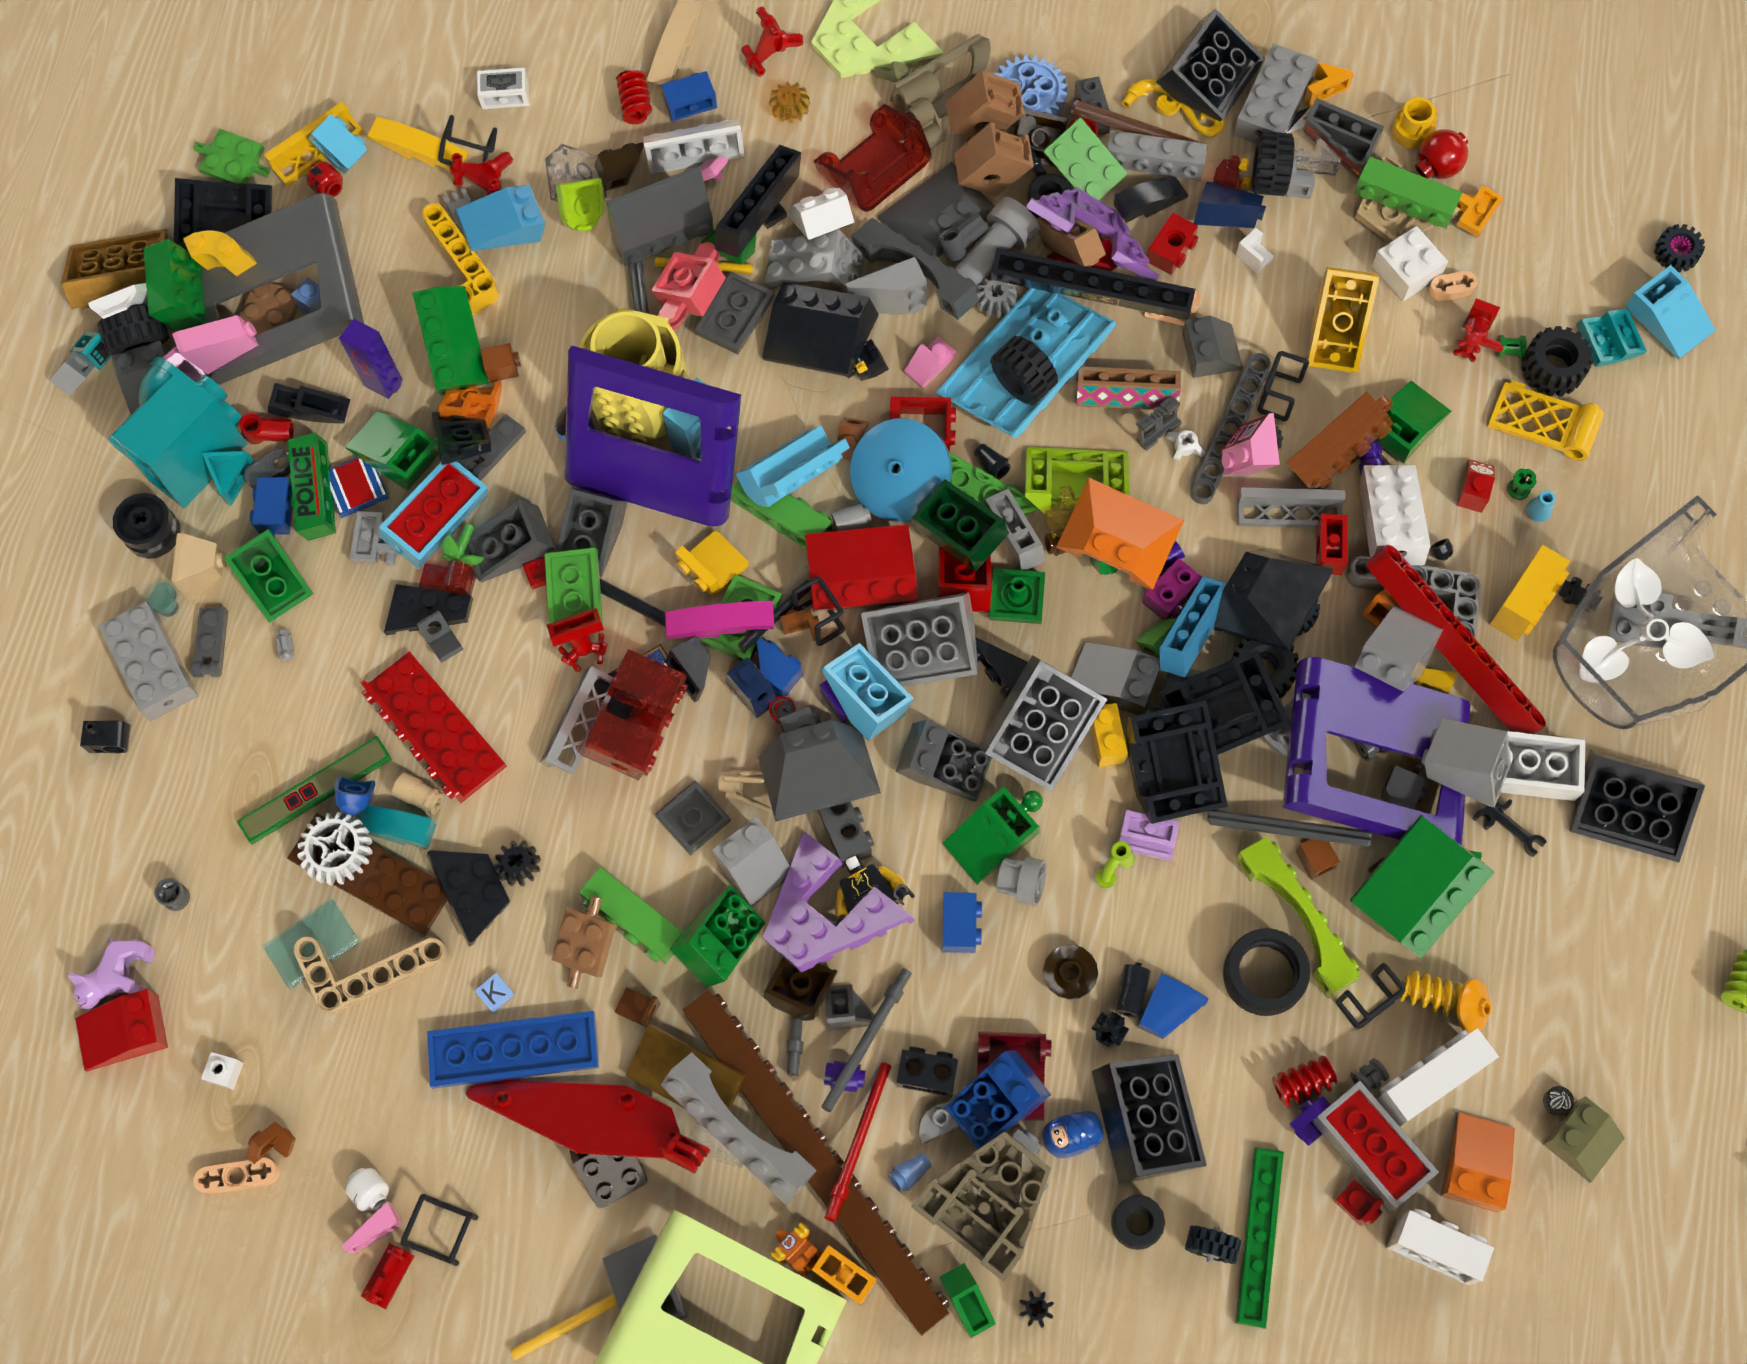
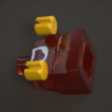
(1229, 173)

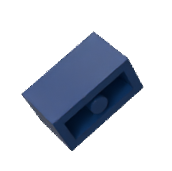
(689, 96)
(272, 505)
(960, 922)

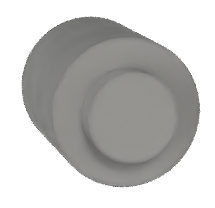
(851, 518)

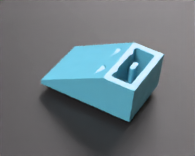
(1671, 312)

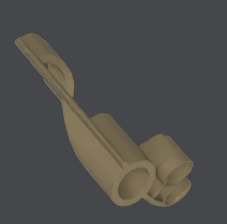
(922, 94)

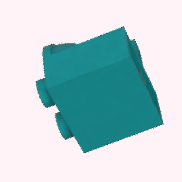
(174, 427)

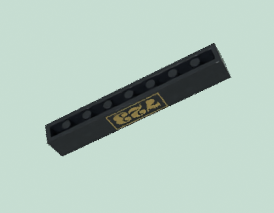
(1092, 284)

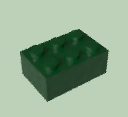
(960, 525)

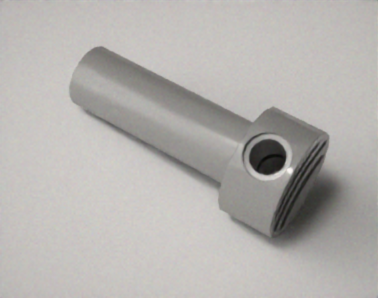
(1010, 227)

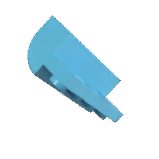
(790, 466)

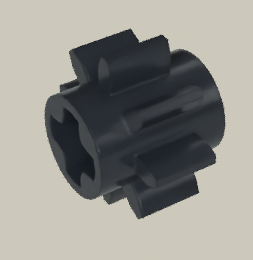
(1110, 1028)
(1028, 1311)

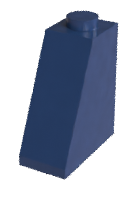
(1229, 207)

